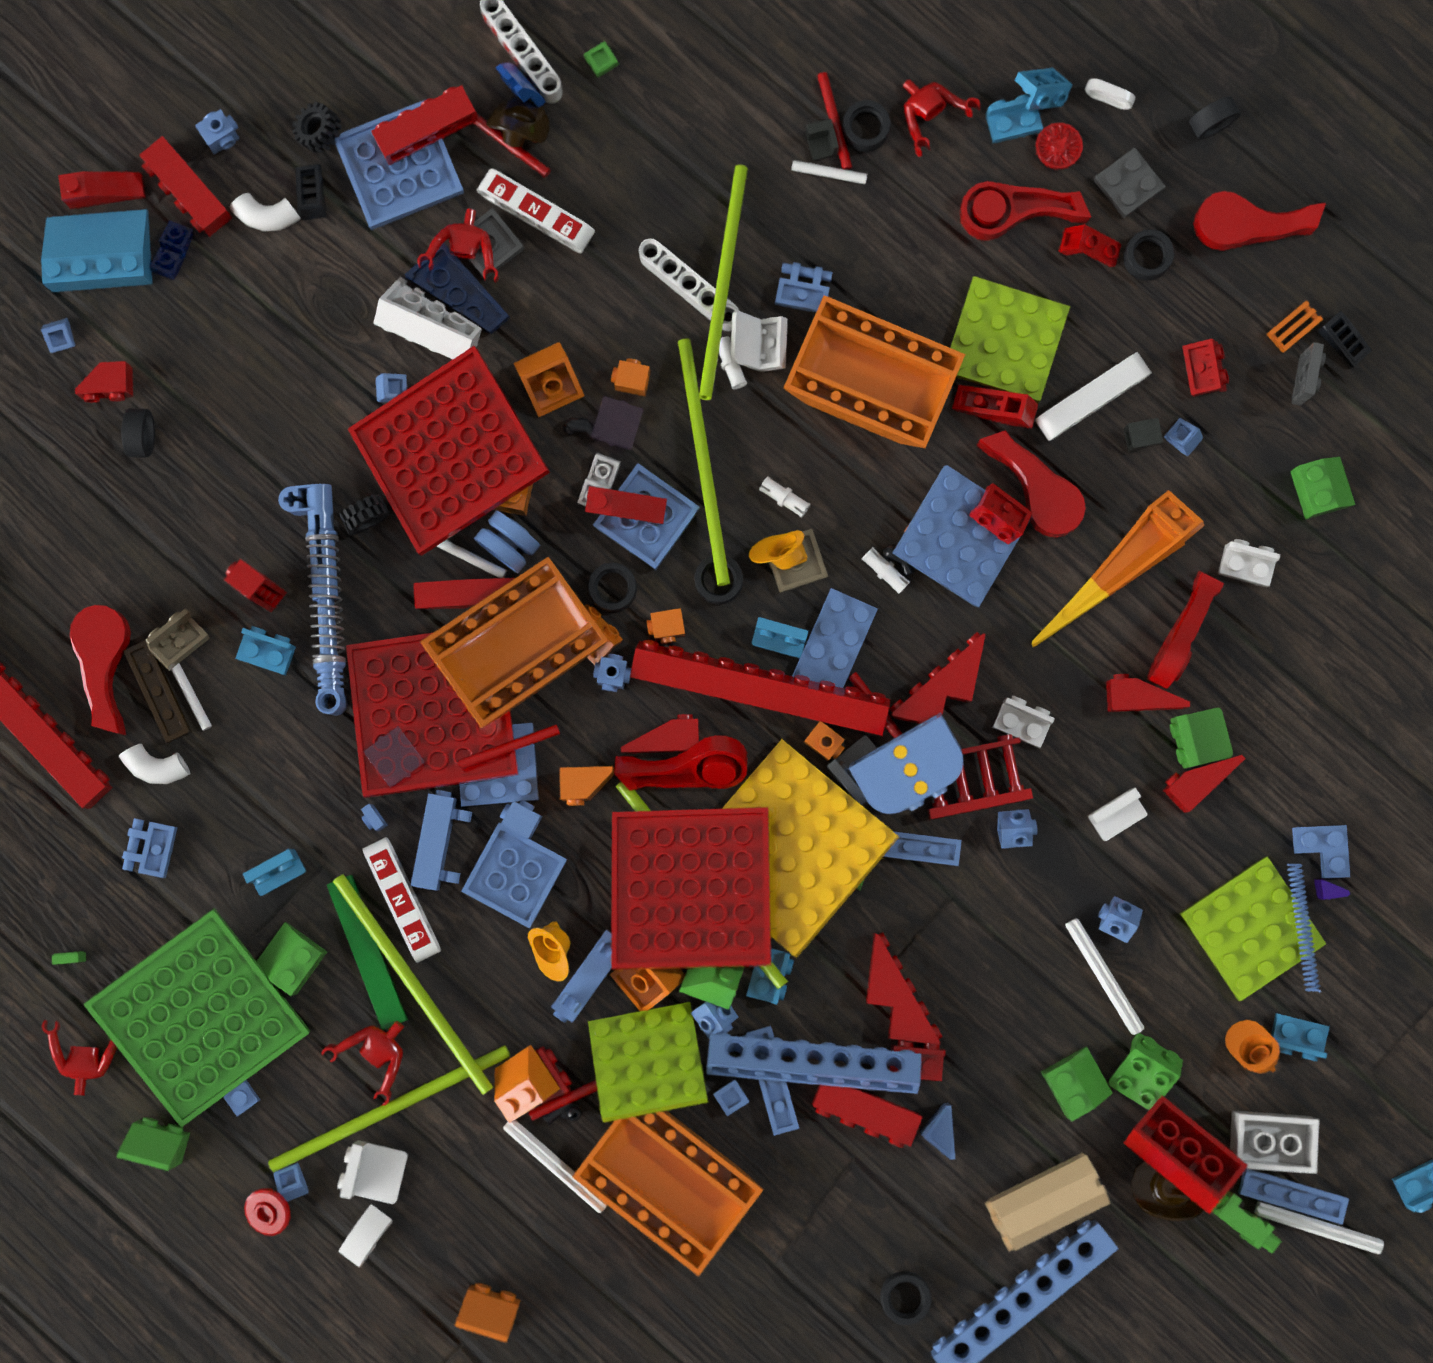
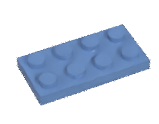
(835, 639)

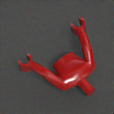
(928, 103)
(464, 243)
(377, 1049)
(82, 1062)

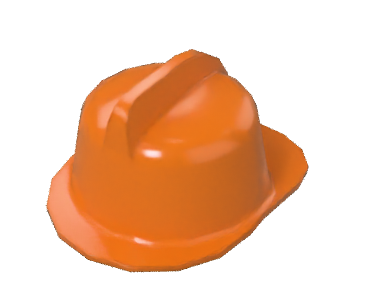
(1253, 1046)

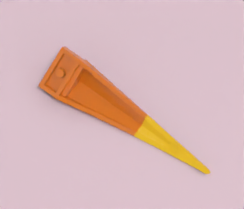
(1154, 537)

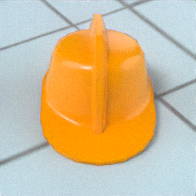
(781, 550)
(550, 950)

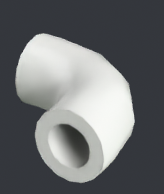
(264, 217)
(154, 769)

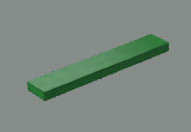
(369, 961)

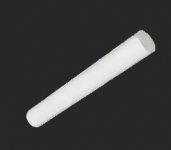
(829, 172)
(473, 559)
(191, 697)

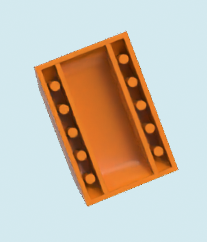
(873, 373)
(514, 642)
(669, 1185)

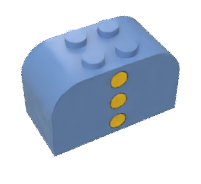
(910, 767)

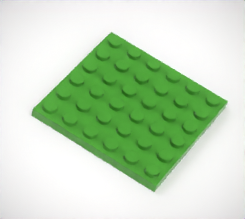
(197, 1017)

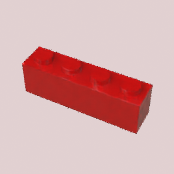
(424, 124)
(185, 186)
(254, 585)
(869, 1111)

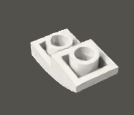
(601, 475)
(365, 1235)

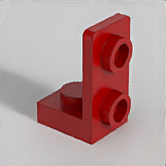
(1090, 242)

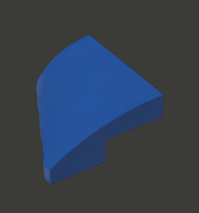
(519, 83)

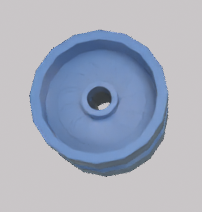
(509, 539)

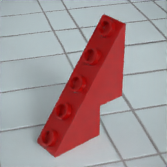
(952, 682)
(890, 989)

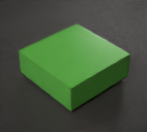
(601, 59)
(70, 957)

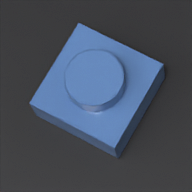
(373, 818)
(731, 1097)
(241, 1098)

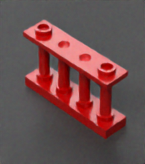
(991, 796)

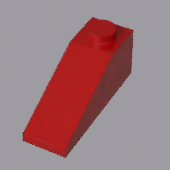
(100, 188)
(996, 405)
(626, 505)
(1137, 695)
(672, 736)
(1194, 785)

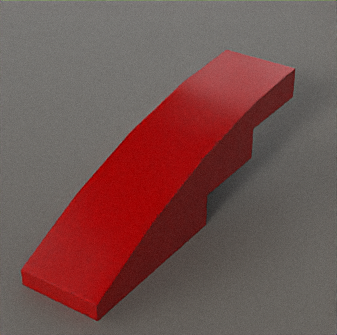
(455, 593)

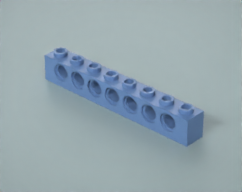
(825, 1073)
(1039, 1298)

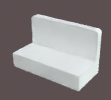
(1118, 814)

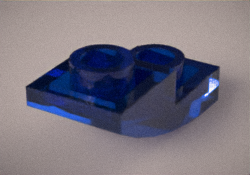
(172, 250)

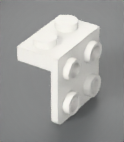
(758, 342)
(373, 1172)

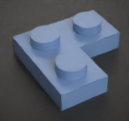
(1332, 845)

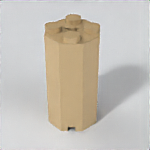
(1047, 1202)

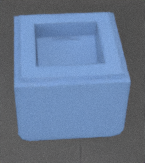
(58, 335)
(390, 386)
(1184, 436)
(290, 1182)

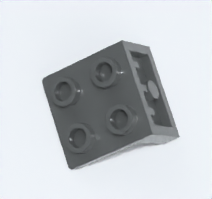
(840, 768)

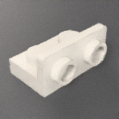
(1248, 563)
(1023, 721)

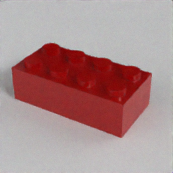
(1185, 1154)

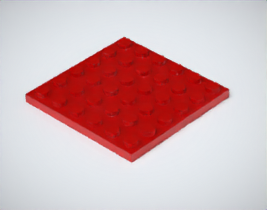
(448, 450)
(403, 687)
(691, 889)

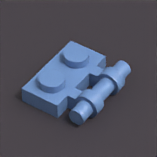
(800, 294)
(156, 850)

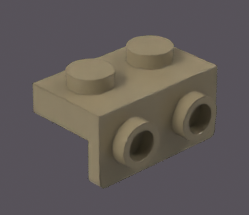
(176, 639)

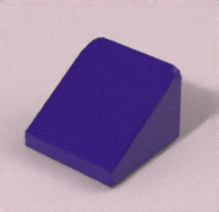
(1327, 890)

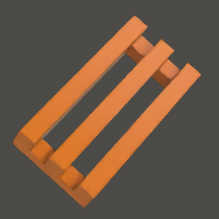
(1310, 313)

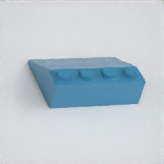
(96, 251)

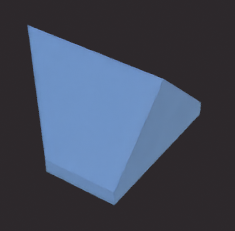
(940, 1131)

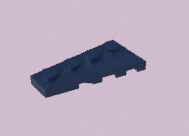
(459, 290)

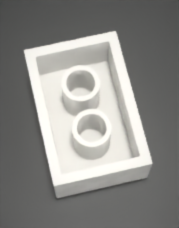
(1275, 1141)

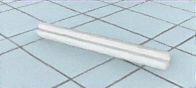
(1104, 976)
(553, 1163)
(1319, 1227)

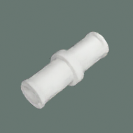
(732, 369)
(784, 497)
(885, 570)

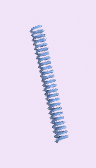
(1297, 878)

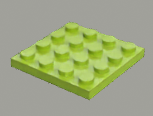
(1008, 338)
(1250, 928)
(647, 1062)

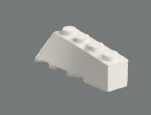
(424, 321)

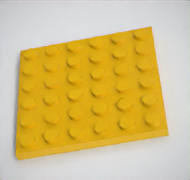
(817, 843)

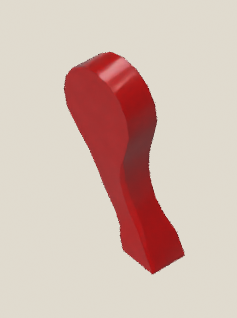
(995, 208)
(1231, 222)
(1053, 500)
(99, 641)
(1176, 648)
(710, 763)

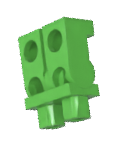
(1250, 1226)

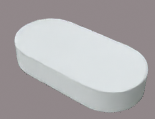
(1110, 94)

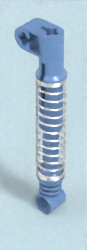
(324, 587)

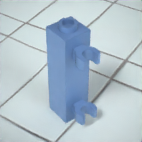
(434, 841)
(585, 980)

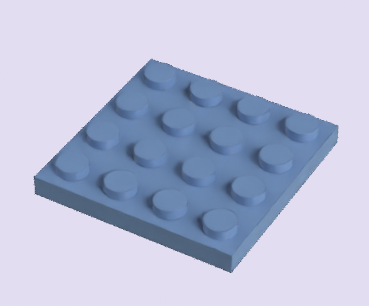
(398, 188)
(950, 543)

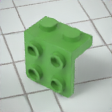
(1201, 737)
(1146, 1072)

